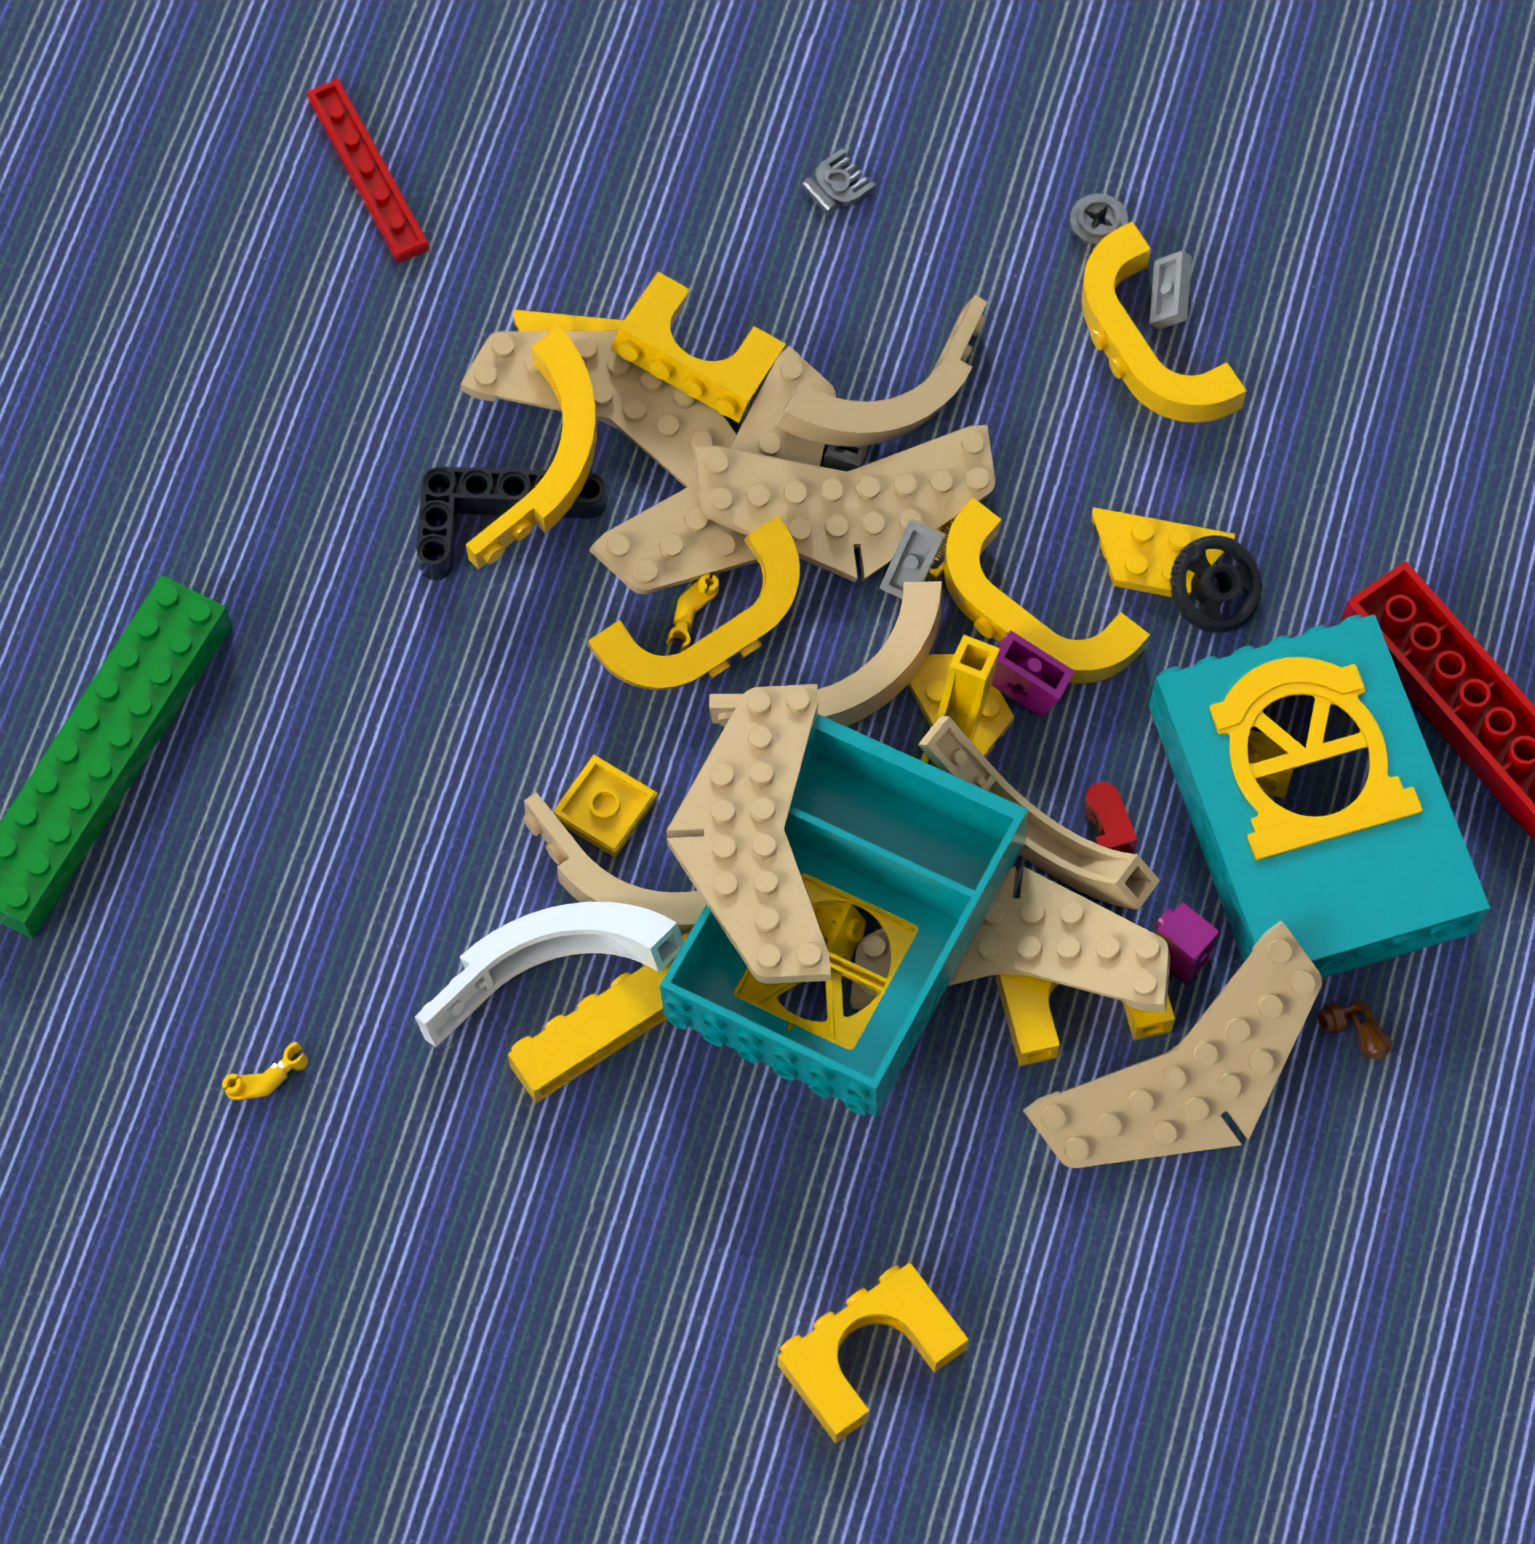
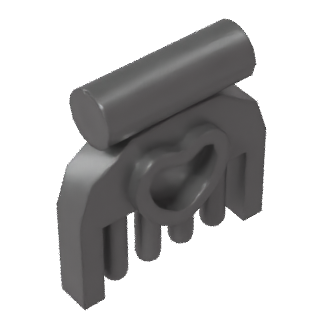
(833, 184)

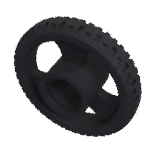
(1230, 581)

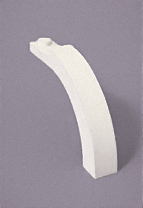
(542, 937)

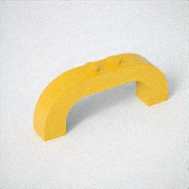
(1130, 357)
(780, 572)
(997, 614)

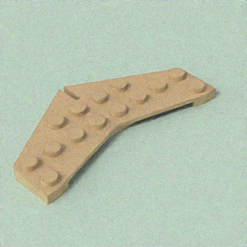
(626, 396)
(844, 510)
(674, 538)
(741, 846)
(1051, 938)
(1220, 1066)

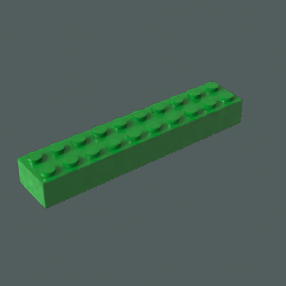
(103, 748)

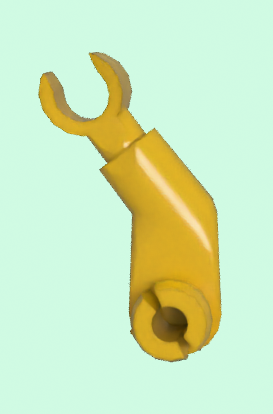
(688, 604)
(263, 1084)

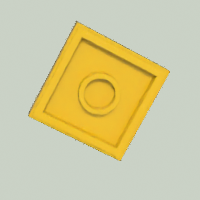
(605, 805)

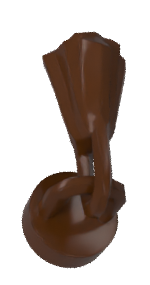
(1372, 1038)

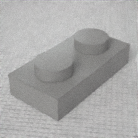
(1170, 290)
(912, 557)

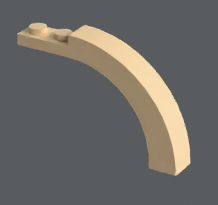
(859, 423)
(884, 674)
(1077, 862)
(591, 883)

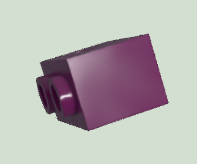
(1029, 674)
(1188, 939)

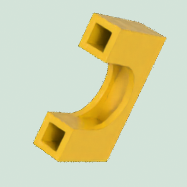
(722, 384)
(1032, 1024)
(899, 1302)

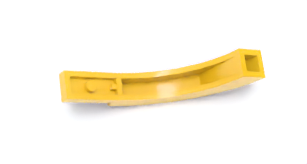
(558, 489)
(967, 686)

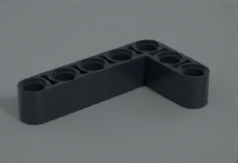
(492, 501)

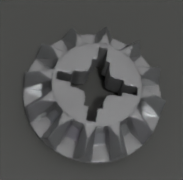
(1092, 208)

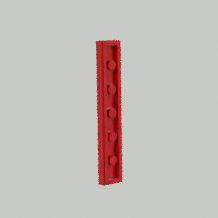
(368, 171)

